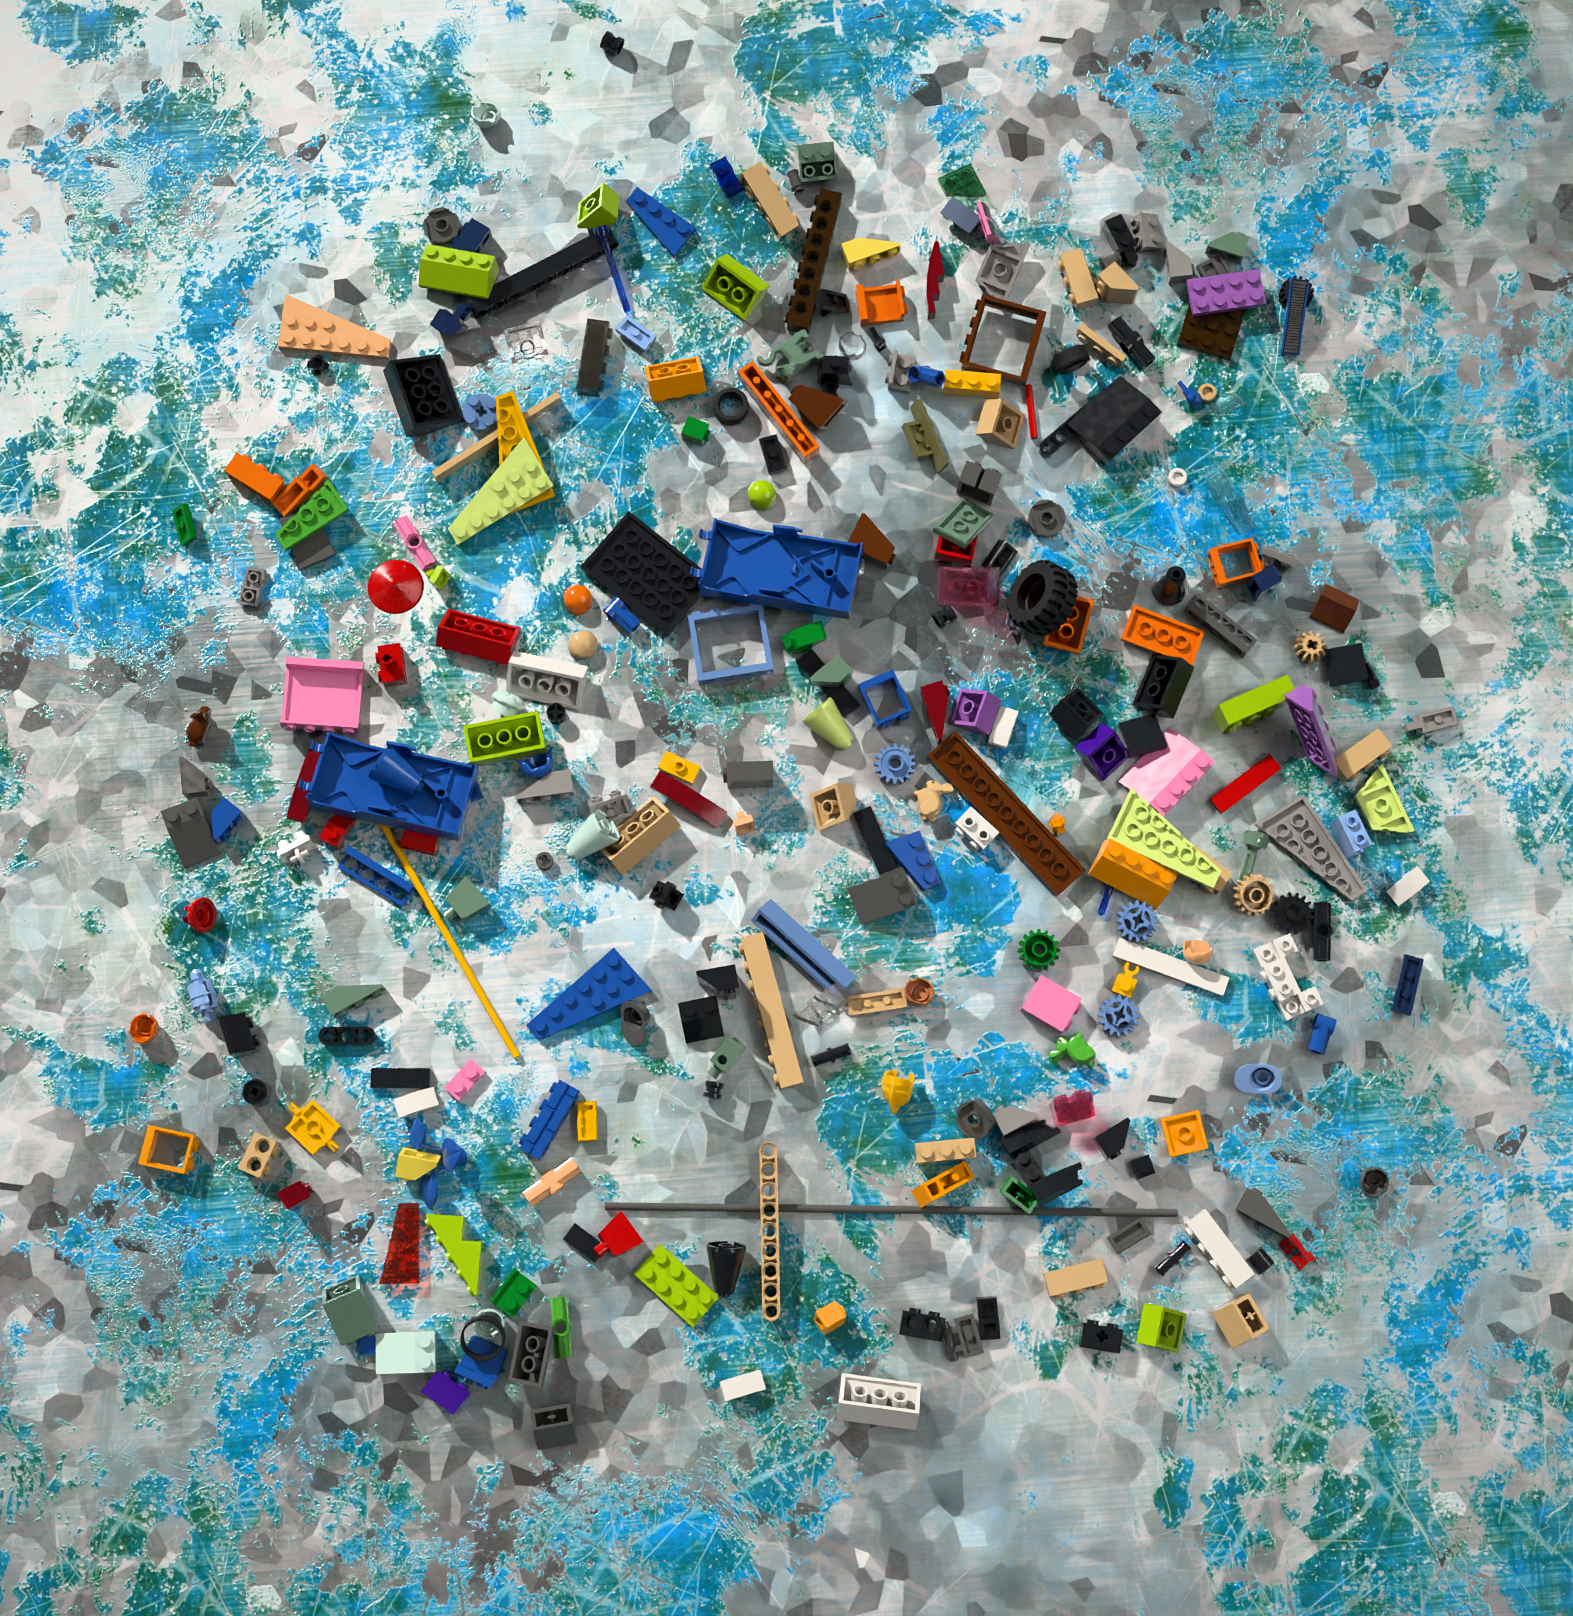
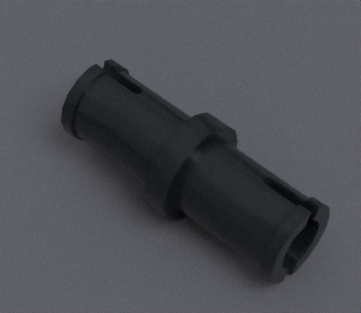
(830, 1055)
(1172, 1257)

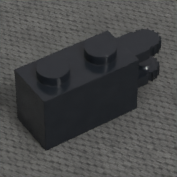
(1121, 239)

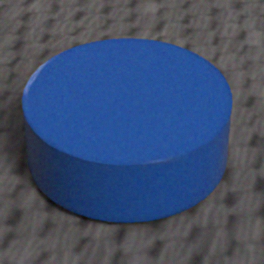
(368, 1345)

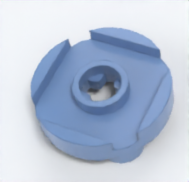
(472, 418)

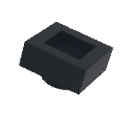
(1142, 1167)

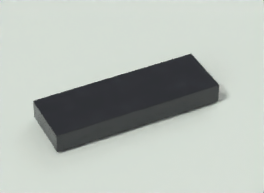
(400, 1077)

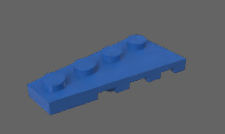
(665, 224)

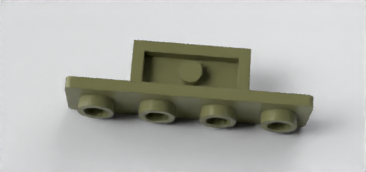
(923, 437)

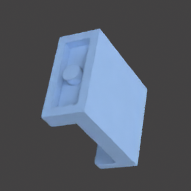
(1350, 834)

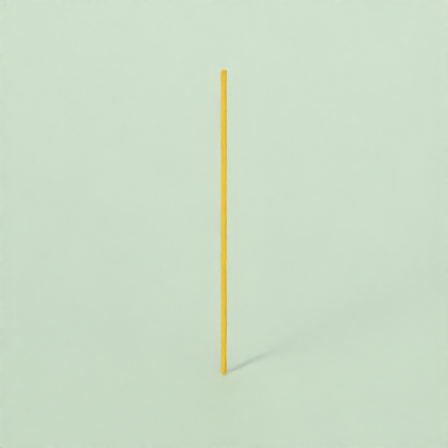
(450, 941)

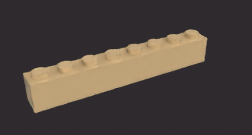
(771, 1009)

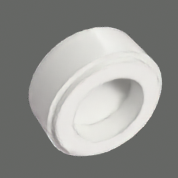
(1177, 477)

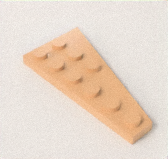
(318, 331)

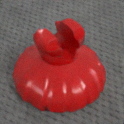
(201, 914)

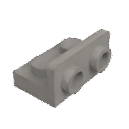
(898, 376)
(613, 805)

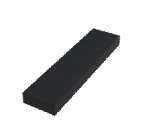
(842, 697)
(874, 840)

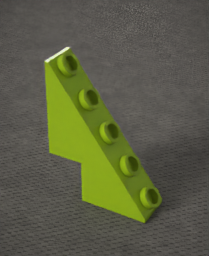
(465, 1254)

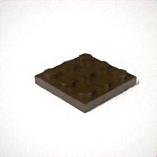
(1211, 333)

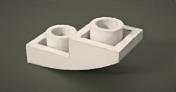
(1003, 727)
(1408, 885)
(415, 1102)
(742, 1385)

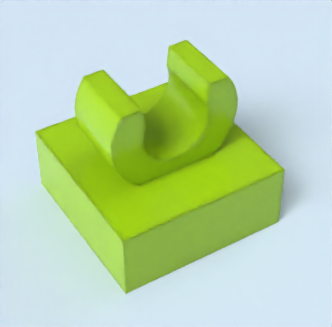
(438, 577)

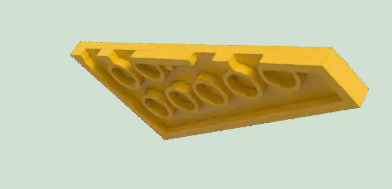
(511, 431)

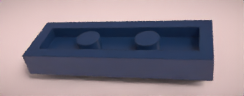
(1407, 985)

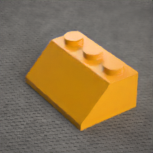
(675, 379)

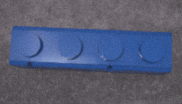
(550, 1119)

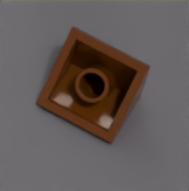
(1334, 608)

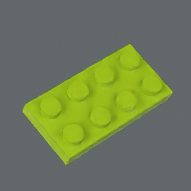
(676, 1285)

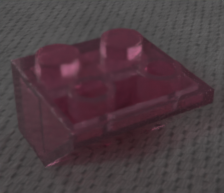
(1073, 1108)

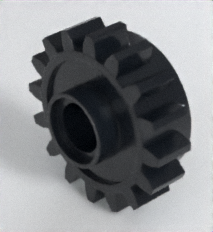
(1302, 911)

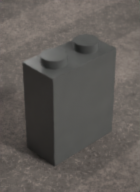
(749, 774)

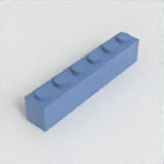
(802, 946)

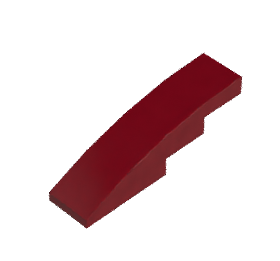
(934, 276)
(688, 799)
(298, 806)

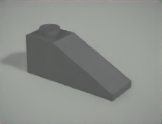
(1258, 1209)

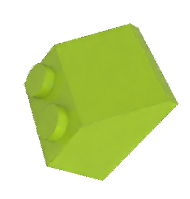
(598, 208)
(1161, 1327)

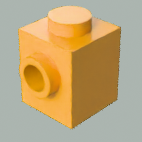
(830, 1317)

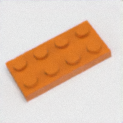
(1162, 634)

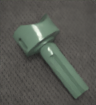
(1254, 841)

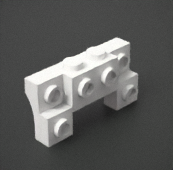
(1280, 979)

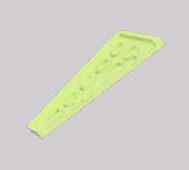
(510, 487)
(1154, 837)

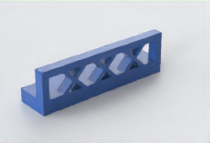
(376, 868)

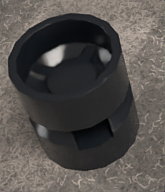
(257, 1093)

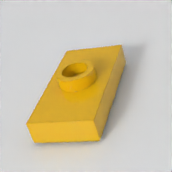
(679, 767)
(587, 1121)

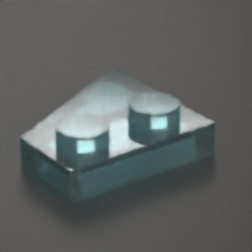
(1020, 779)

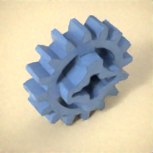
(1129, 918)
(1110, 1012)

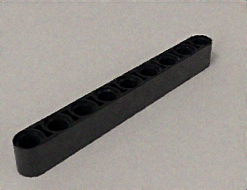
(541, 274)

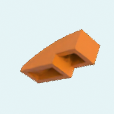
(300, 490)

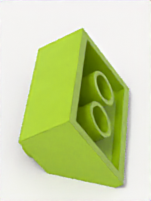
(735, 286)

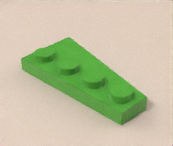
(313, 516)

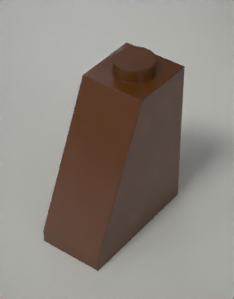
(817, 405)
(876, 546)

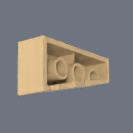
(769, 200)

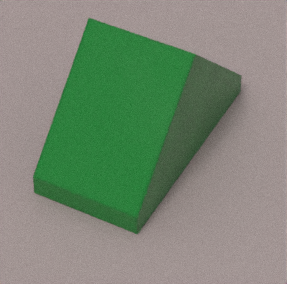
(1018, 1194)

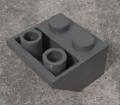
(554, 1426)

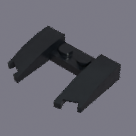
(1042, 1188)

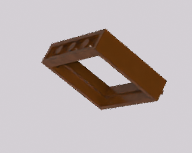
(1010, 307)

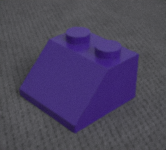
(1102, 751)
(446, 1391)

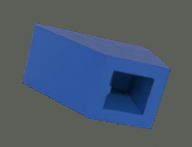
(224, 819)

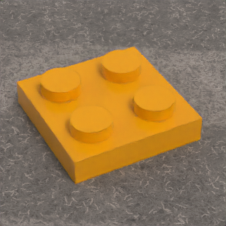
(1184, 1133)

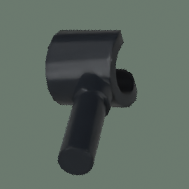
(880, 344)

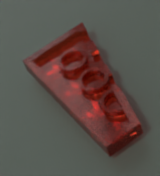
(403, 1253)

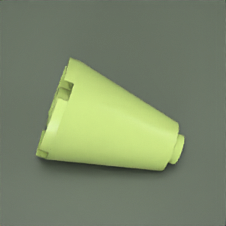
(829, 724)

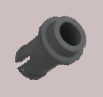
(794, 178)

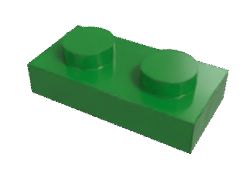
(184, 524)

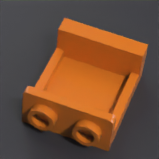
(880, 304)

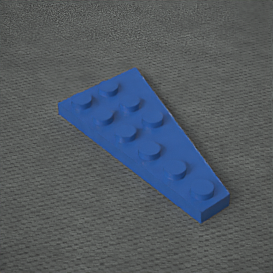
(595, 992)

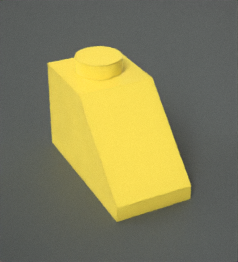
(415, 1163)

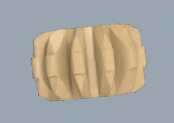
(1310, 653)

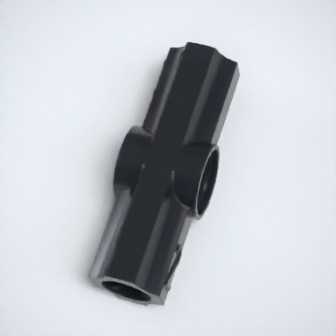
(1131, 342)
(1322, 919)

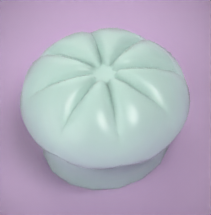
(507, 703)

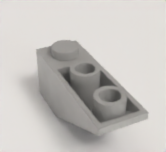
(552, 785)

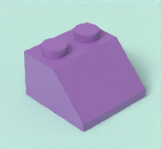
(975, 711)

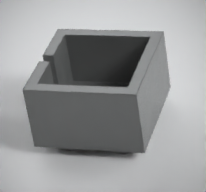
(979, 482)

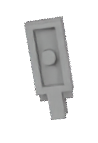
(1432, 721)

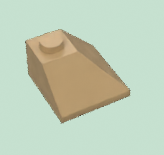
(833, 805)

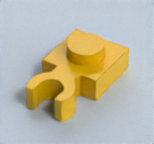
(1125, 983)

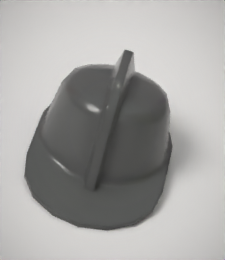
(634, 1020)

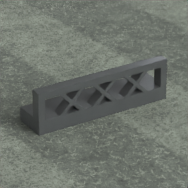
(1217, 628)

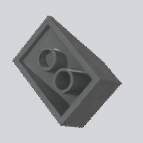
(190, 832)
(882, 895)

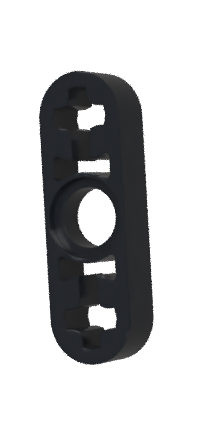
(332, 1030)

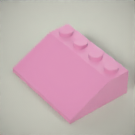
(1167, 773)

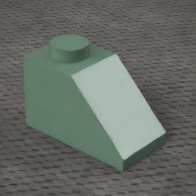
(1230, 246)
(832, 673)

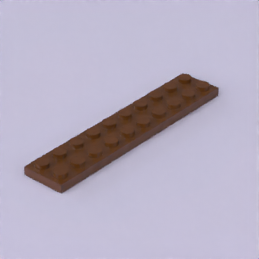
(1006, 813)

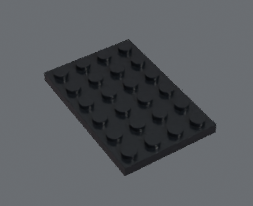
(645, 573)

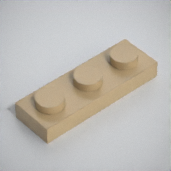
(1100, 346)
(877, 1002)

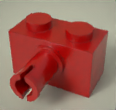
(392, 665)

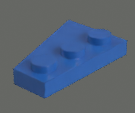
(915, 858)

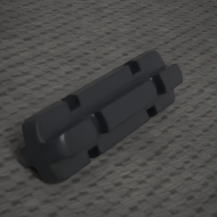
(1373, 682)

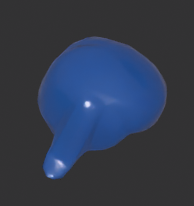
(537, 766)

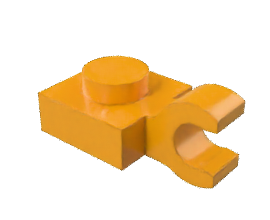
(1057, 825)

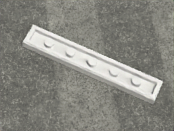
(1170, 966)

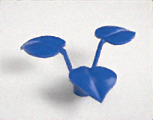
(452, 1156)

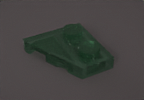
(962, 183)

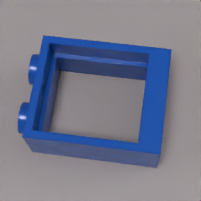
(876, 682)

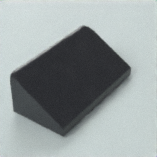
(1000, 556)

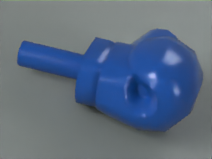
(1193, 397)

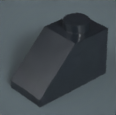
(1113, 1139)

